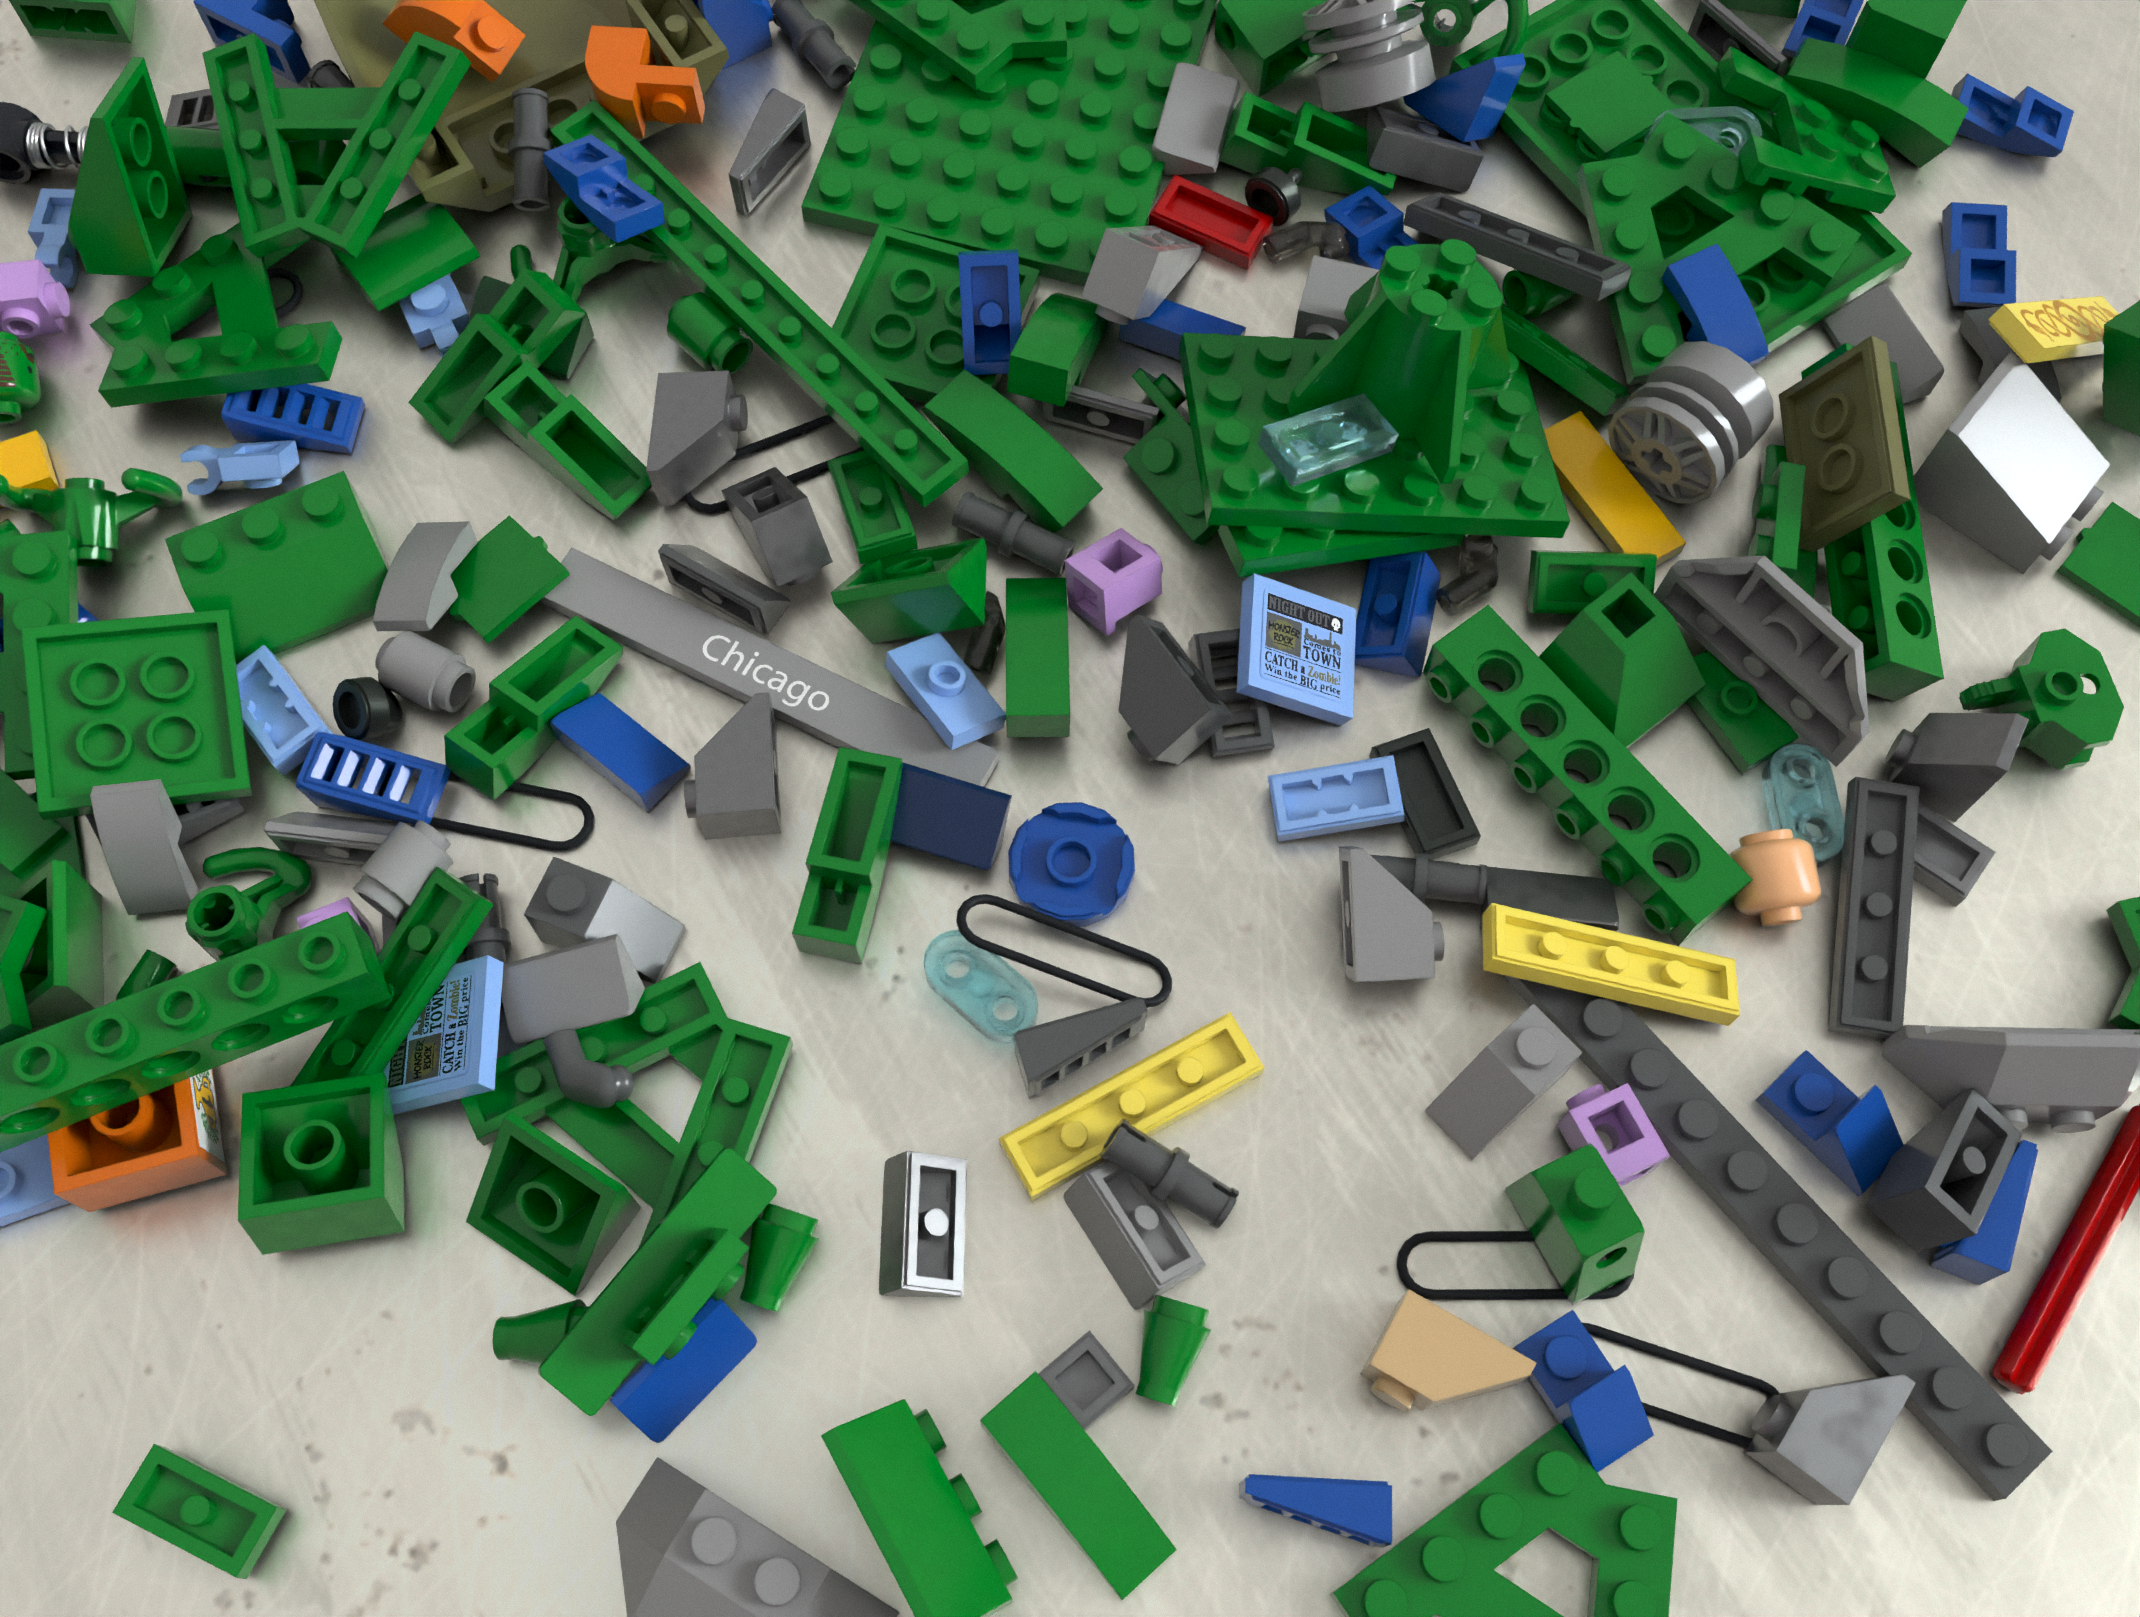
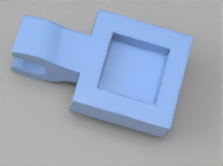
(51, 237)
(435, 314)
(255, 463)

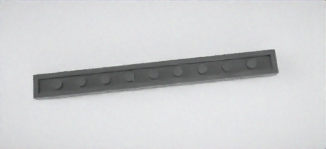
(1799, 1239)

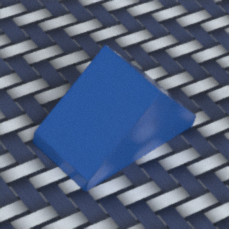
(1471, 99)

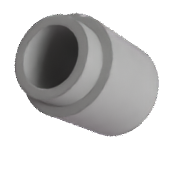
(424, 672)
(402, 867)

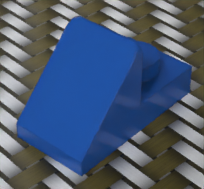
(268, 21)
(989, 309)
(1840, 1129)
(1584, 1391)

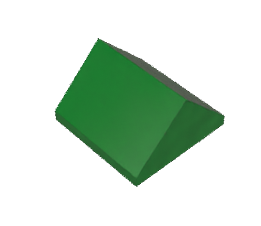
(1905, 31)
(917, 592)
(66, 962)
(549, 1205)

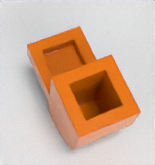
(463, 24)
(634, 87)

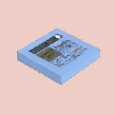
(1296, 650)
(452, 1042)

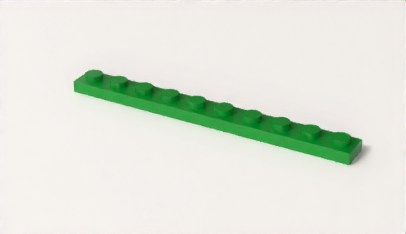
(781, 321)

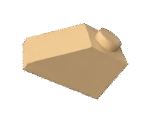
(1438, 1358)

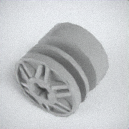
(1371, 57)
(1691, 421)

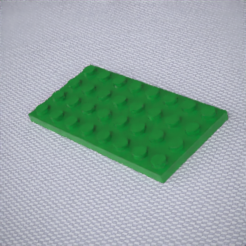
(1580, 33)

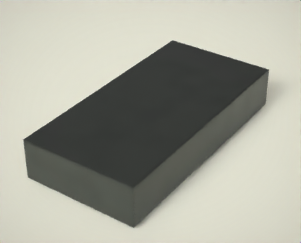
(1432, 804)

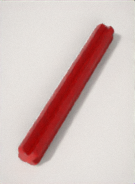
(2073, 1263)

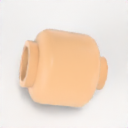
(1781, 876)

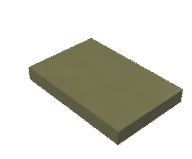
(1850, 440)

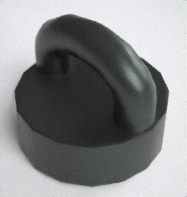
(1274, 193)
(365, 709)

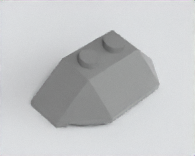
(1777, 643)
(2023, 1072)
(706, 1558)

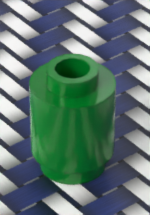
(708, 334)

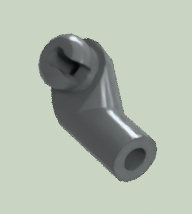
(583, 1079)

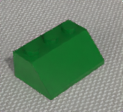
(285, 566)
(920, 1514)

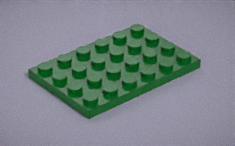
(1245, 383)

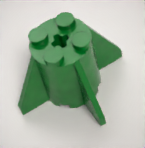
(1416, 346)

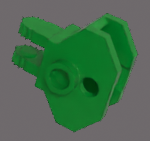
(2049, 692)

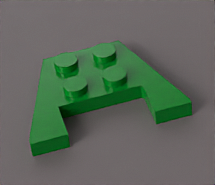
(1816, 141)

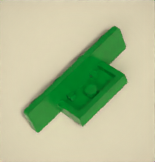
(1168, 458)
(1778, 516)
(662, 1285)

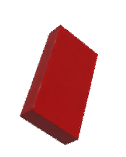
(1212, 221)

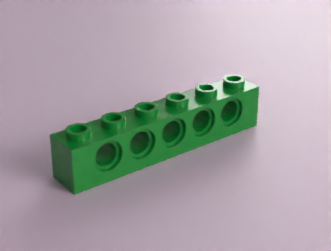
(1884, 586)
(1617, 785)
(185, 1027)

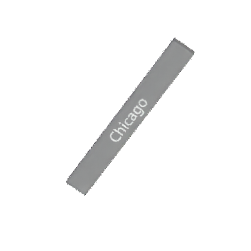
(748, 665)

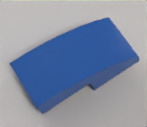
(1823, 21)
(2020, 125)
(600, 188)
(1371, 226)
(1977, 256)
(1716, 304)

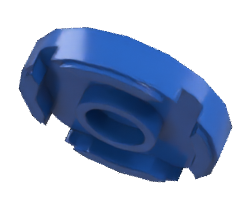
(1071, 863)

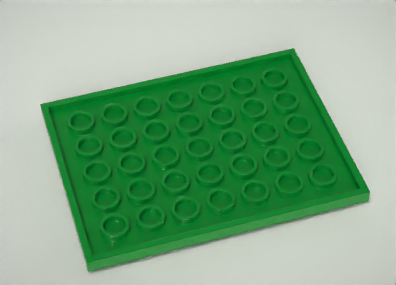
(1029, 156)

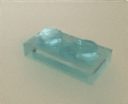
(1327, 439)

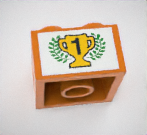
(140, 1147)

